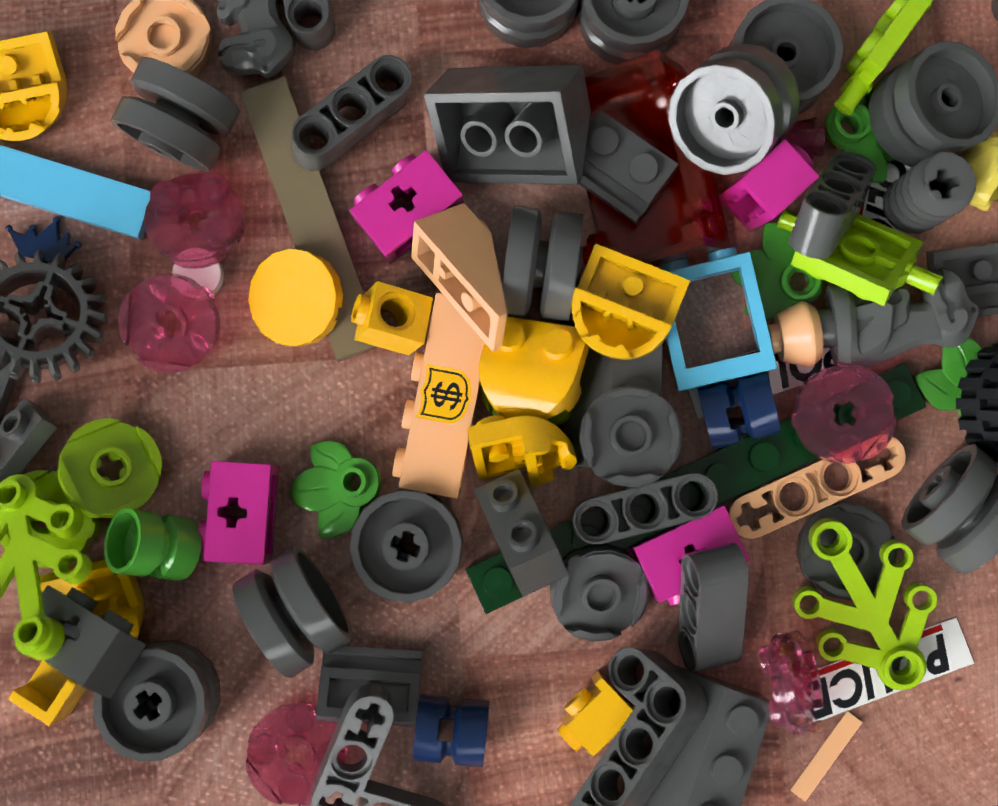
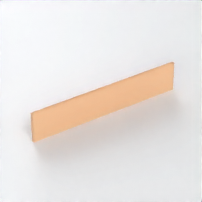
(826, 756)

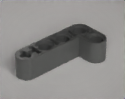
(651, 715)

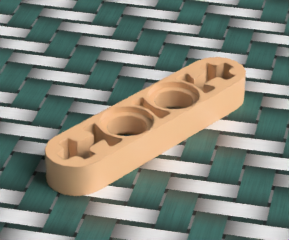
(816, 491)

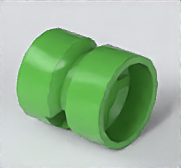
(152, 545)

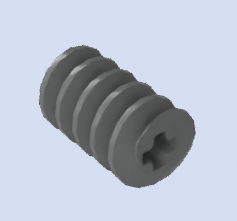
(929, 193)

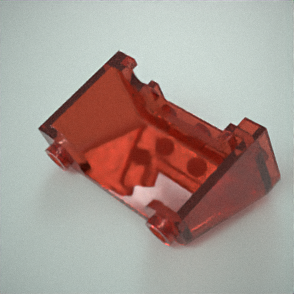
(688, 213)

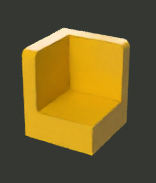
(48, 695)

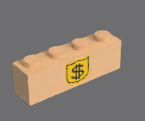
(442, 406)

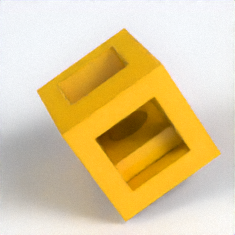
(594, 716)

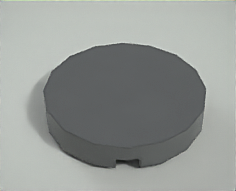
(630, 436)
(868, 535)
(600, 593)

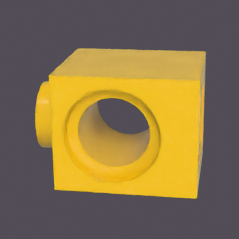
(408, 307)

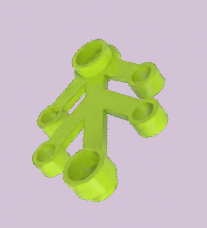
(18, 505)
(870, 611)

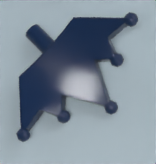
(45, 241)

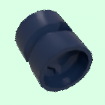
(756, 404)
(468, 733)

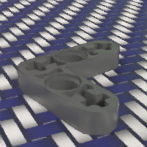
(353, 779)

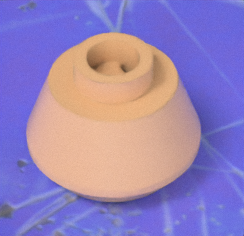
(797, 335)

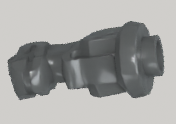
(264, 40)
(872, 333)

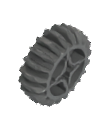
(58, 324)

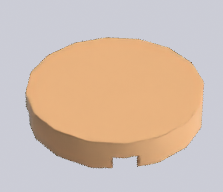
(165, 31)

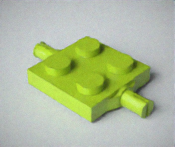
(878, 50)
(868, 260)

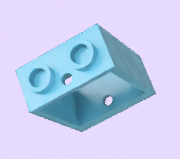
(720, 263)

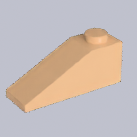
(462, 263)

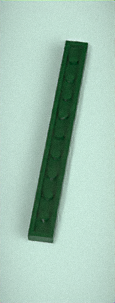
(731, 468)

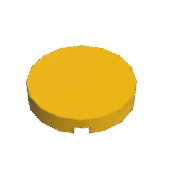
(295, 297)

